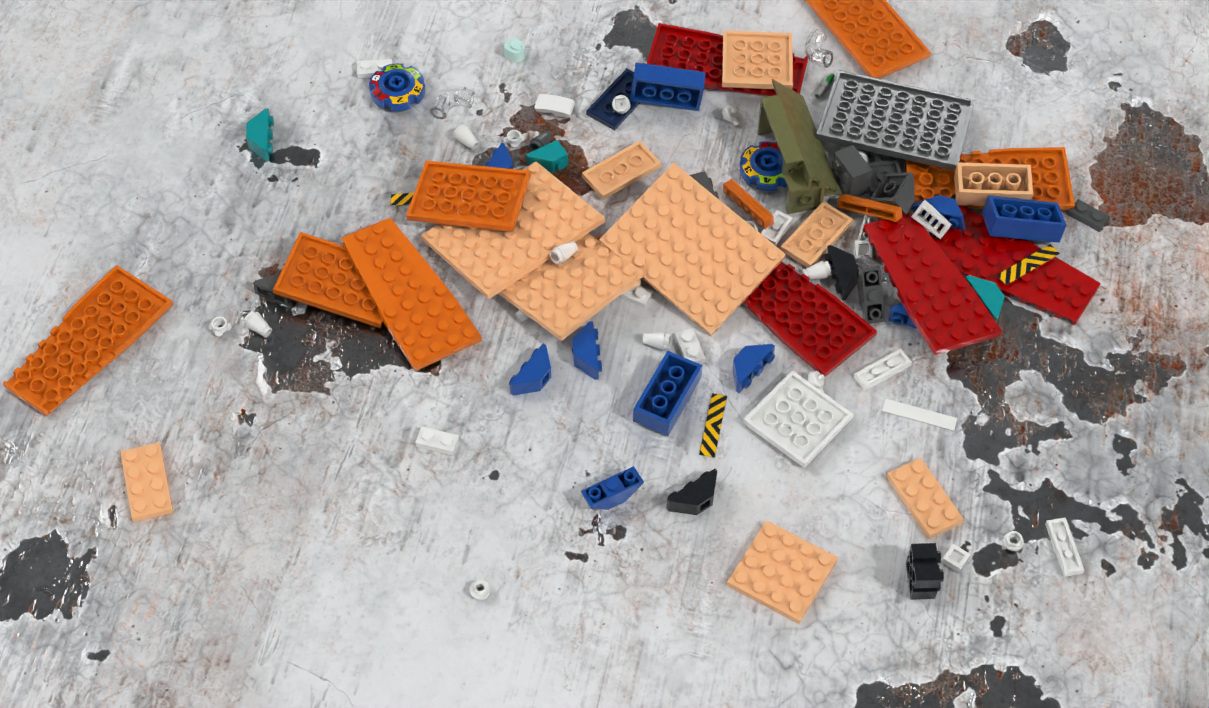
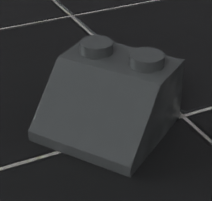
(896, 190)

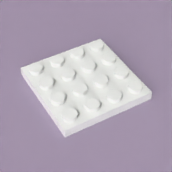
(798, 419)

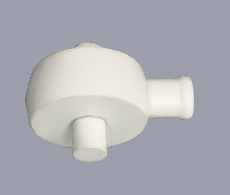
(730, 114)
(816, 379)

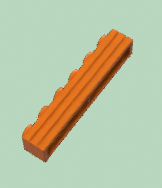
(748, 203)
(870, 207)

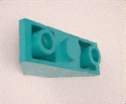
(260, 133)
(988, 293)

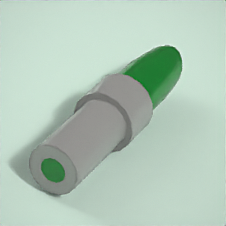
(824, 86)

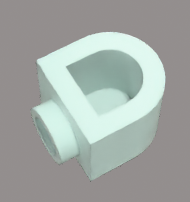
(514, 50)

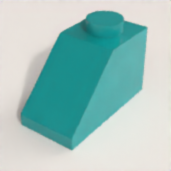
(550, 156)

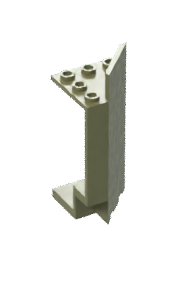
(803, 155)

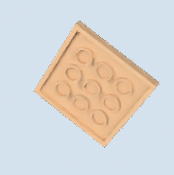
(756, 59)
(782, 572)

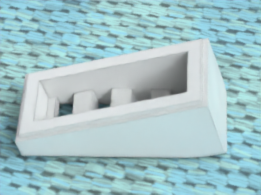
(928, 224)

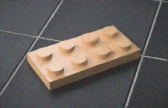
(621, 170)
(815, 234)
(146, 482)
(925, 498)

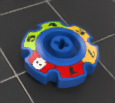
(397, 87)
(763, 166)

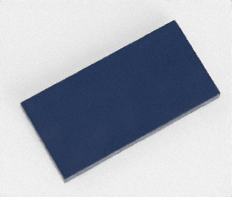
(602, 108)

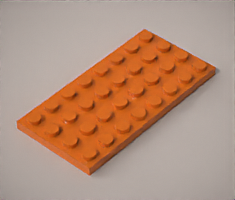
(871, 34)

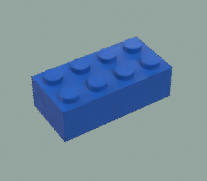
(667, 86)
(1023, 219)
(667, 393)

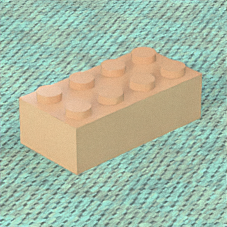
(979, 180)

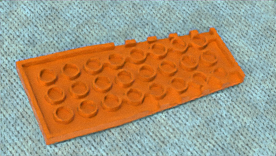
(1048, 170)
(409, 295)
(88, 339)

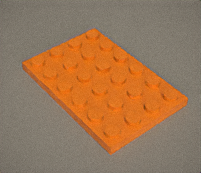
(469, 195)
(326, 278)

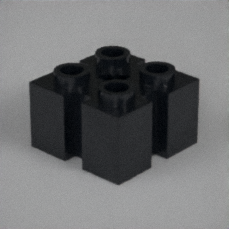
(924, 571)

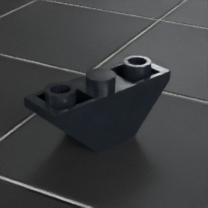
(843, 270)
(694, 496)

